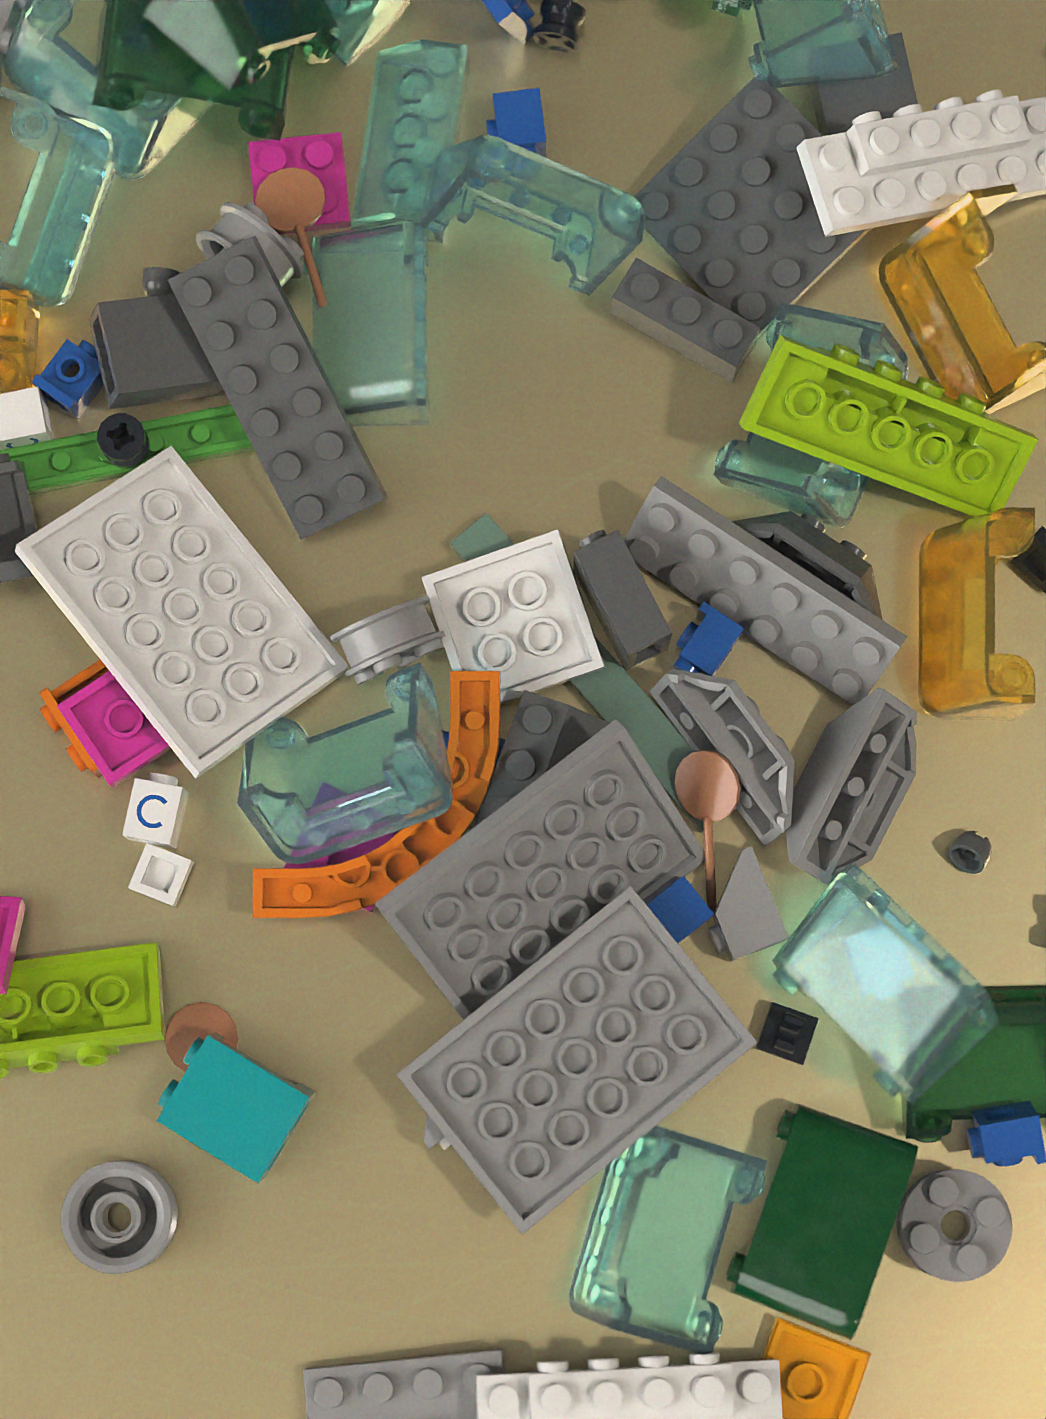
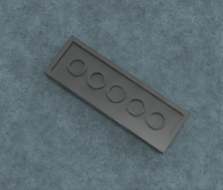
(277, 387)

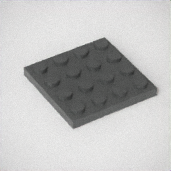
(742, 209)

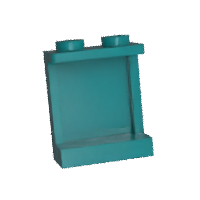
(233, 1106)

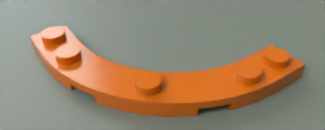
(367, 879)

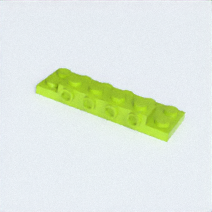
(887, 426)
(80, 1007)

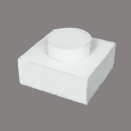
(161, 874)

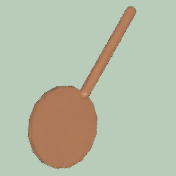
(292, 203)
(709, 792)
(197, 1021)

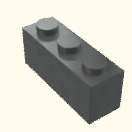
(684, 320)

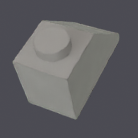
(746, 912)

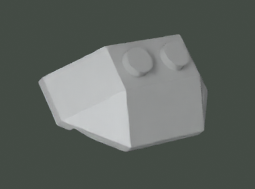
(720, 718)
(852, 786)

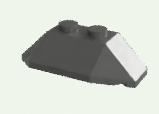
(808, 546)

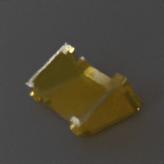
(956, 627)

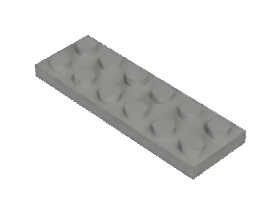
(762, 592)

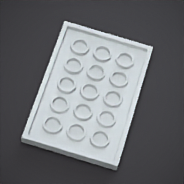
(182, 610)

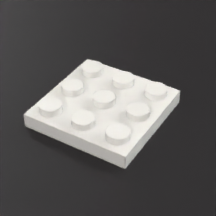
(516, 616)

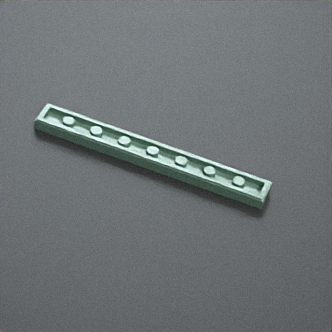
(608, 690)

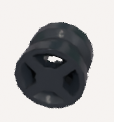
(559, 25)
(129, 448)

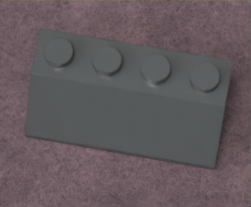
(537, 740)

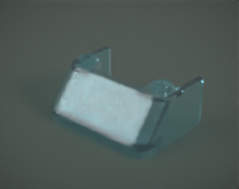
(57, 74)
(60, 199)

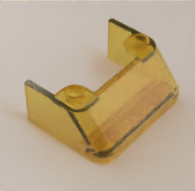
(950, 312)

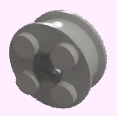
(241, 223)
(389, 639)
(87, 1224)
(986, 1231)

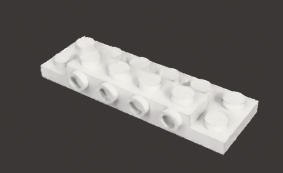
(925, 160)
(646, 1391)

